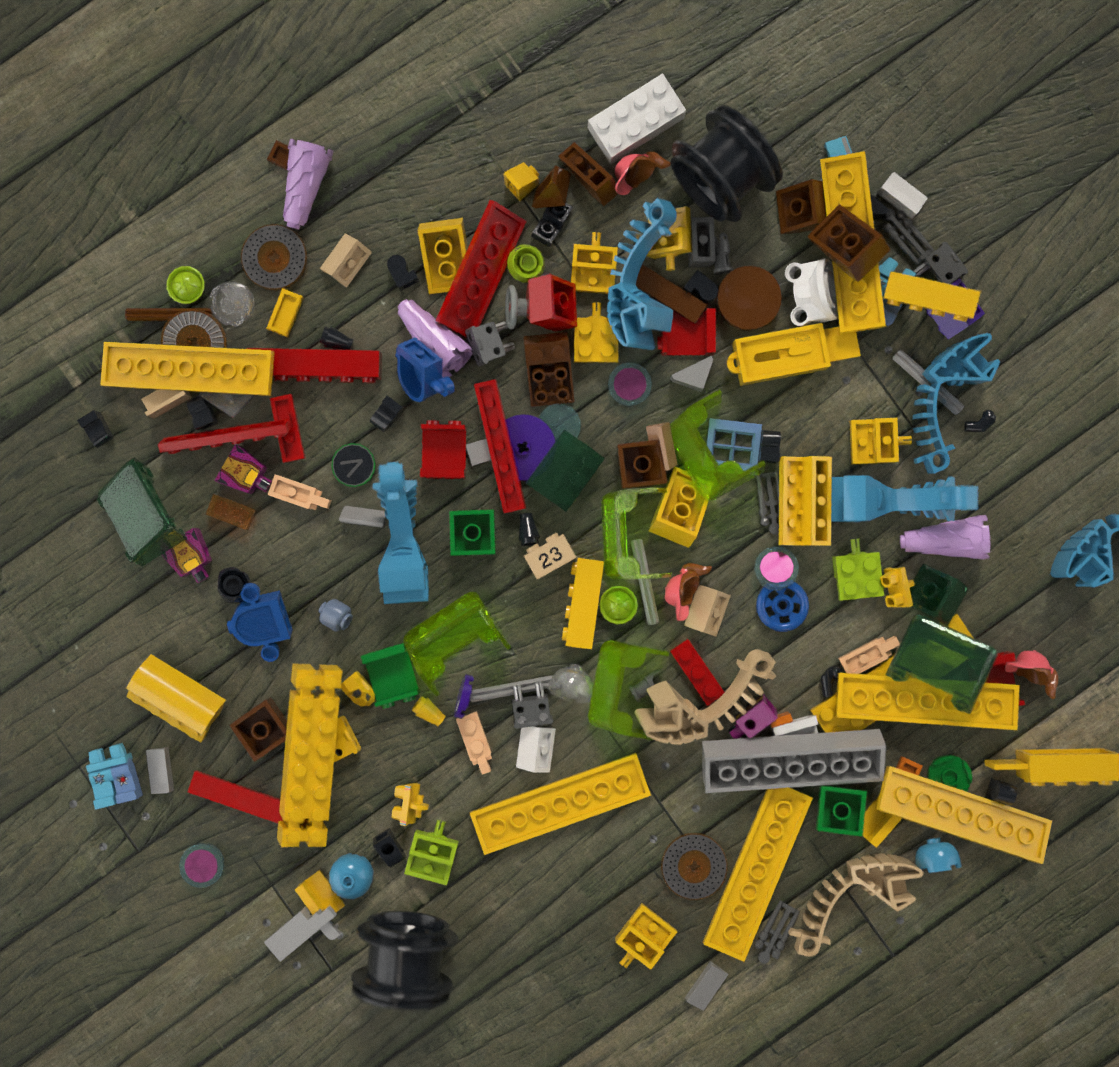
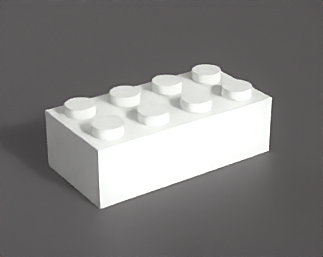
(636, 118)

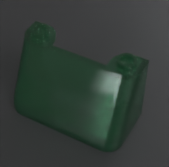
(139, 513)
(943, 660)

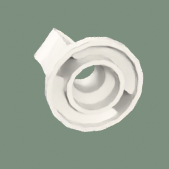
(813, 292)

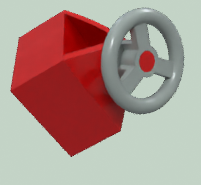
(548, 303)

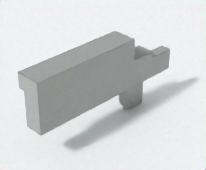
(301, 928)

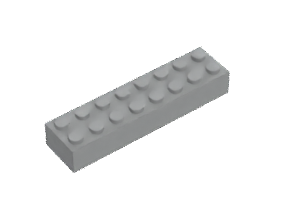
(793, 761)

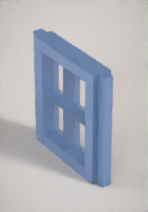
(735, 428)

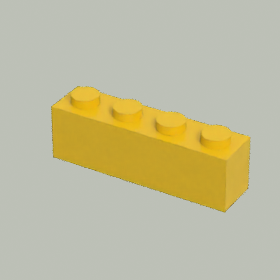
(931, 295)
(584, 603)

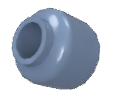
(335, 615)

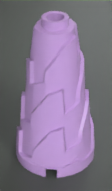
(305, 173)
(435, 336)
(951, 539)

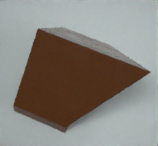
(552, 189)

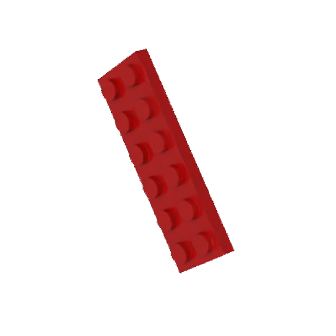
(481, 269)

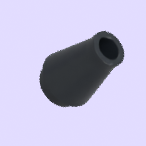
(335, 339)
(527, 530)

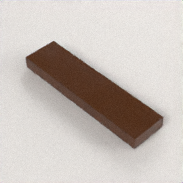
(670, 294)

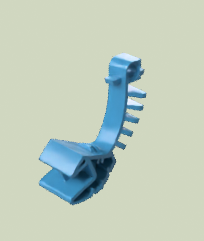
(629, 309)
(955, 366)
(866, 499)
(1088, 554)
(403, 566)

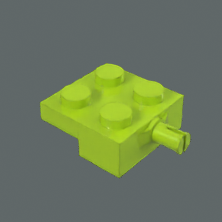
(858, 574)
(431, 855)

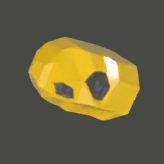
(358, 690)

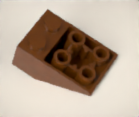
(549, 369)

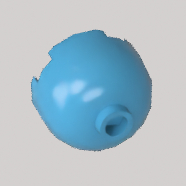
(937, 856)
(359, 876)

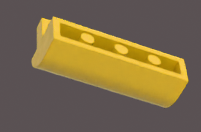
(805, 500)
(175, 697)

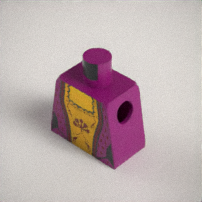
(243, 472)
(190, 556)
(761, 713)

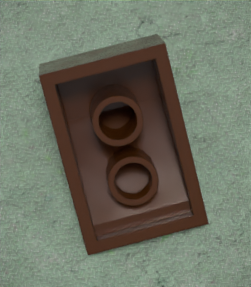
(849, 242)

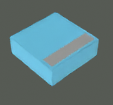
(838, 147)

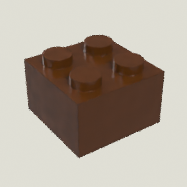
(261, 729)

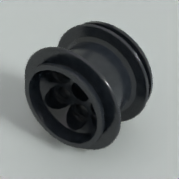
(725, 164)
(404, 961)

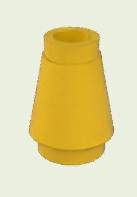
(426, 710)

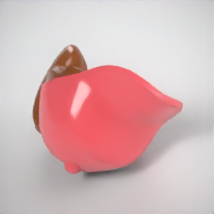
(636, 169)
(683, 586)
(1036, 669)

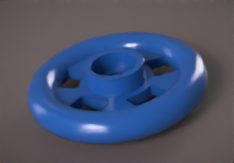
(773, 621)

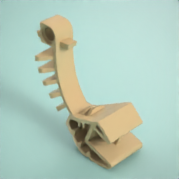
(681, 722)
(877, 874)

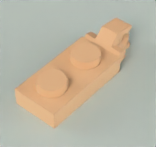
(297, 493)
(868, 655)
(475, 741)

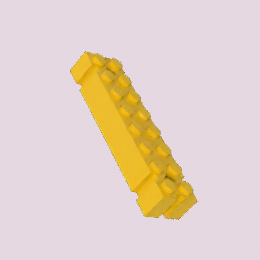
(309, 755)

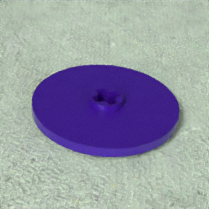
(539, 439)

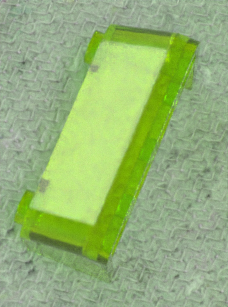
(708, 477)
(616, 560)
(448, 633)
(608, 683)

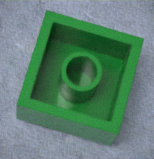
(472, 532)
(841, 810)

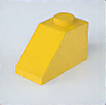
(521, 180)

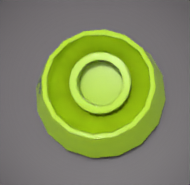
(525, 263)
(185, 285)
(618, 605)

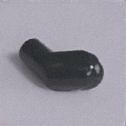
(987, 420)
(828, 678)

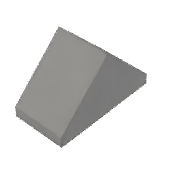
(694, 375)

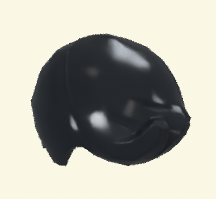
(231, 583)

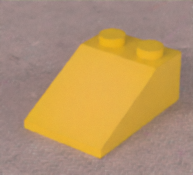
(442, 250)
(679, 510)

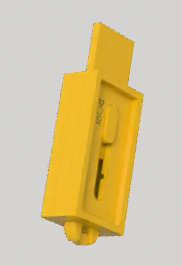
(790, 353)
(1062, 766)

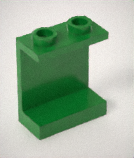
(391, 675)

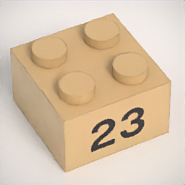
(549, 556)

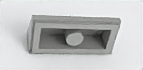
(363, 516)
(160, 770)
(706, 986)

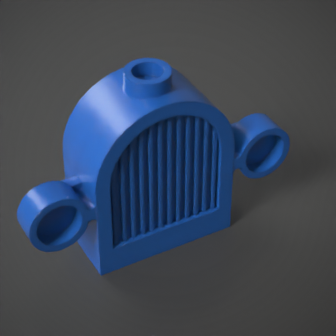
(421, 371)
(261, 621)

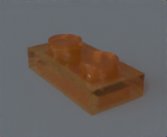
(230, 512)

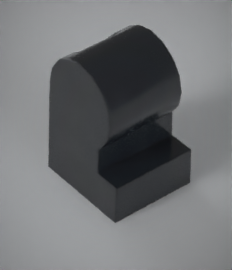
(399, 270)
(702, 287)
(201, 413)
(386, 414)
(96, 428)
(769, 446)
(1001, 792)
(389, 848)

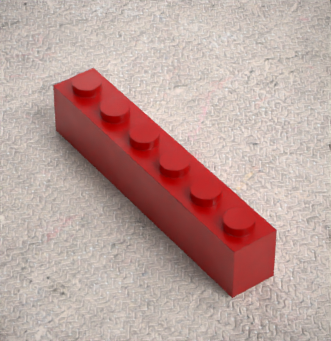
(326, 365)

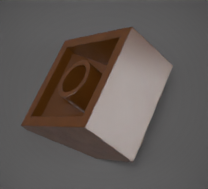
(801, 207)
(641, 464)

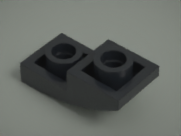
(551, 224)

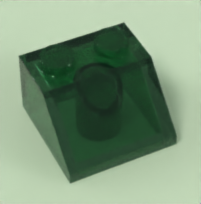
(937, 594)

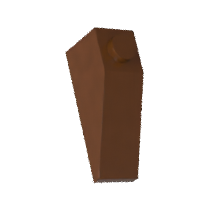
(589, 174)

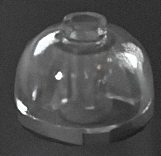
(232, 303)
(571, 683)

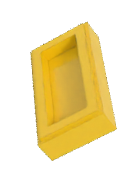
(285, 312)

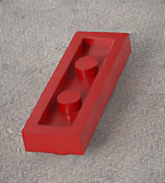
(291, 444)
(697, 672)

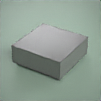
(478, 452)

